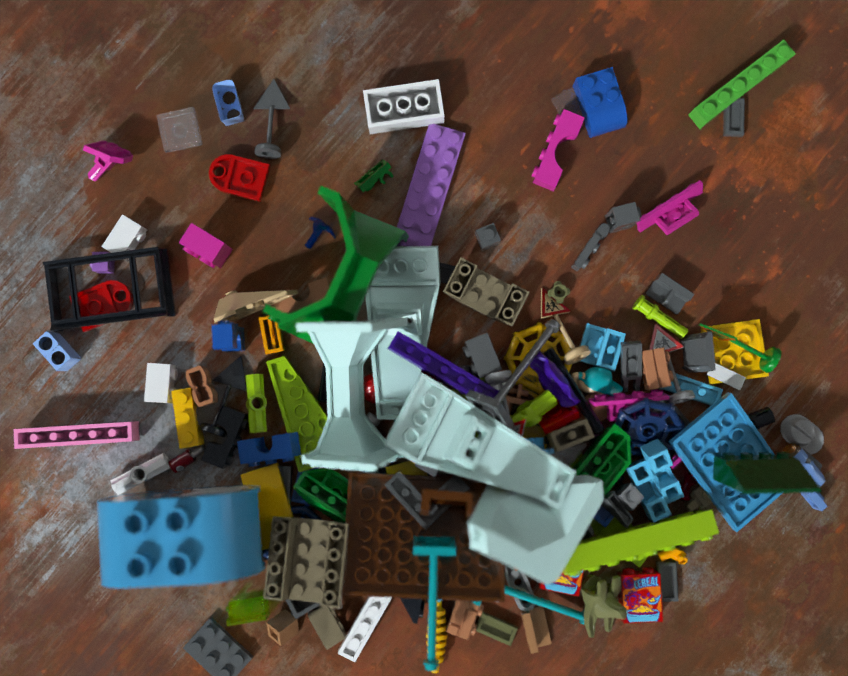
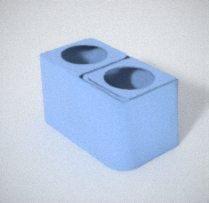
(223, 87)
(71, 355)

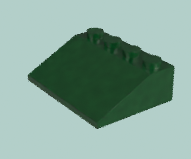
(763, 473)

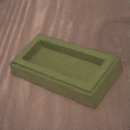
(496, 628)

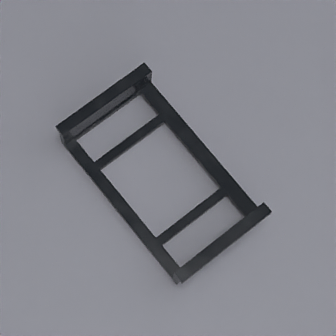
(164, 284)

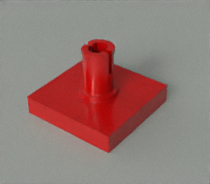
(558, 418)

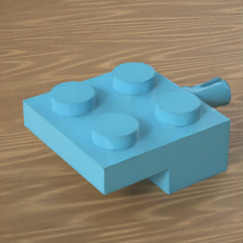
(604, 346)

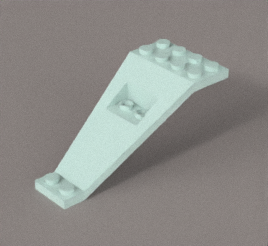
(402, 287)
(440, 427)

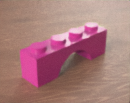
(567, 128)

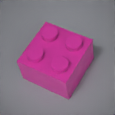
(200, 243)

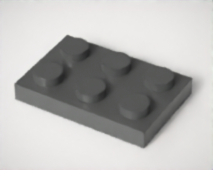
(217, 650)

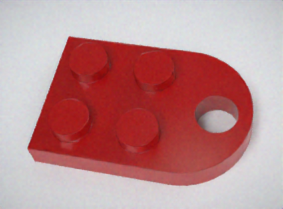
(240, 176)
(103, 300)

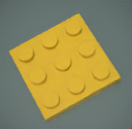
(735, 357)

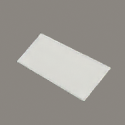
(727, 376)

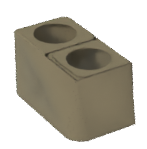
(327, 625)

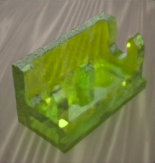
(247, 611)

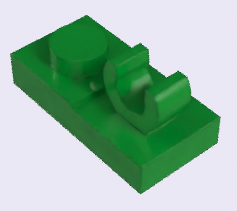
(367, 181)

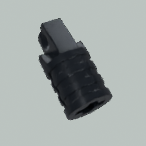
(762, 417)

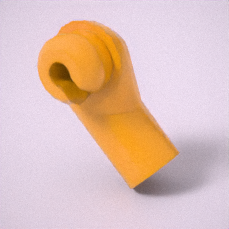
(676, 554)

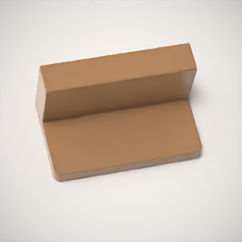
(536, 628)

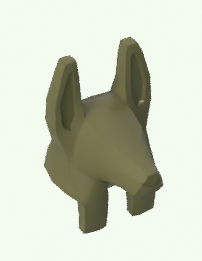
(601, 602)

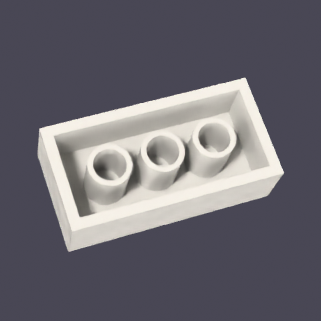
(404, 106)

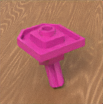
(106, 156)

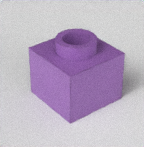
(104, 267)

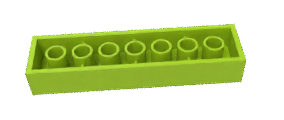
(641, 540)

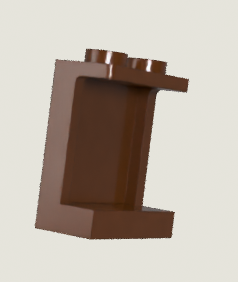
(448, 498)

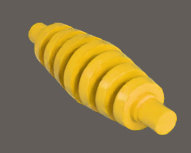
(441, 635)

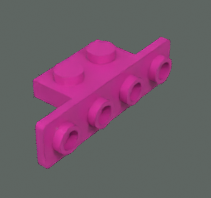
(674, 212)
(620, 400)

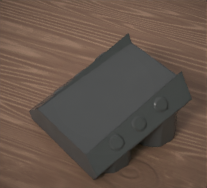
(698, 352)

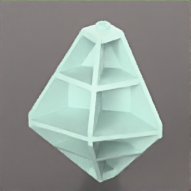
(531, 532)

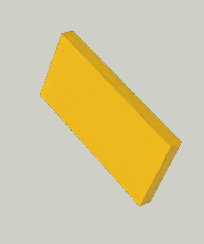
(271, 498)

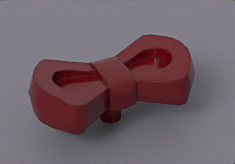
(689, 481)

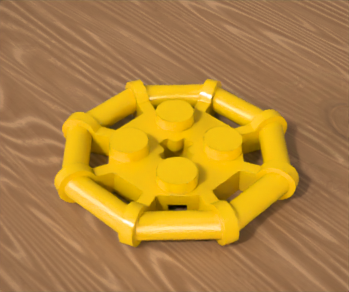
(518, 337)

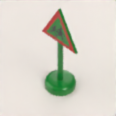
(769, 358)

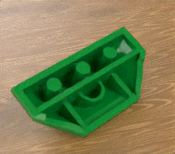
(606, 457)
(324, 491)

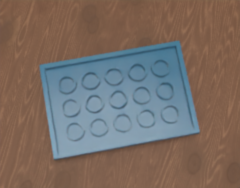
(718, 431)

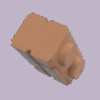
(655, 369)
(463, 619)

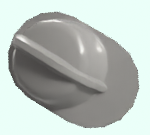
(802, 432)

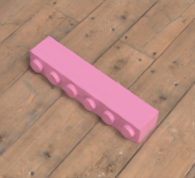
(76, 435)

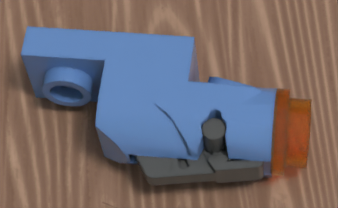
(815, 499)

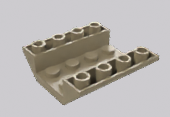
(306, 560)

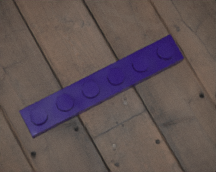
(438, 366)

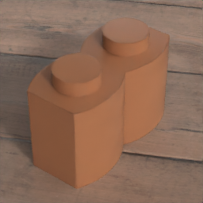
(203, 391)

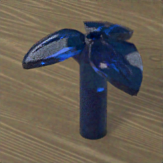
(318, 227)

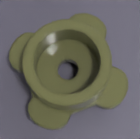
(558, 286)

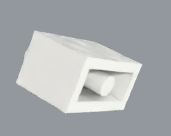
(124, 236)
(160, 382)

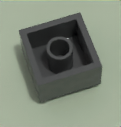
(481, 355)

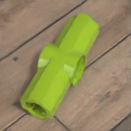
(534, 409)
(256, 416)

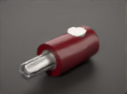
(184, 459)

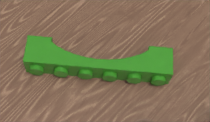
(741, 84)

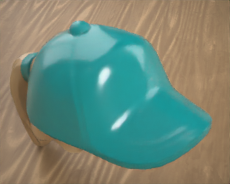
(597, 381)

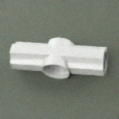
(131, 479)

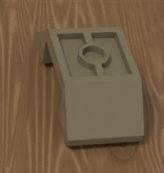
(485, 293)

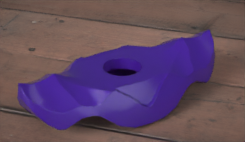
(553, 380)

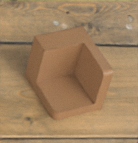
(282, 627)

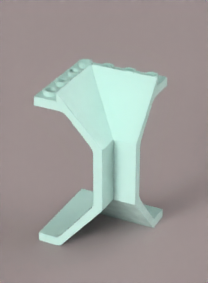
(348, 435)

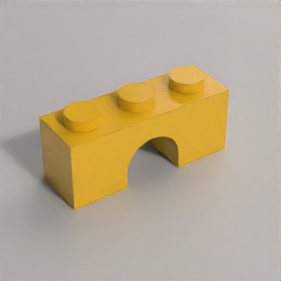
(186, 419)

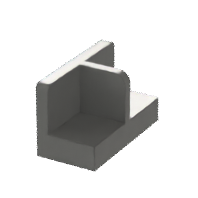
(669, 293)

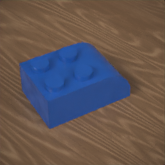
(601, 102)

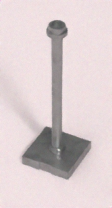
(493, 406)

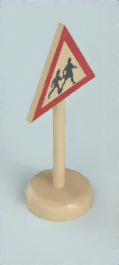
(551, 308)

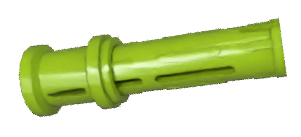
(653, 312)

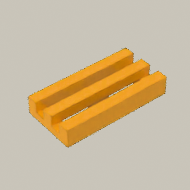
(264, 336)

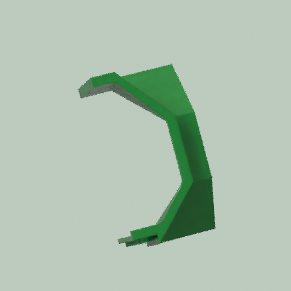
(367, 247)

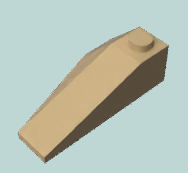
(239, 305)

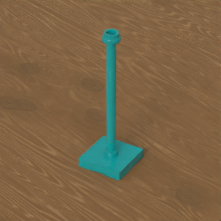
(434, 547)
(542, 602)

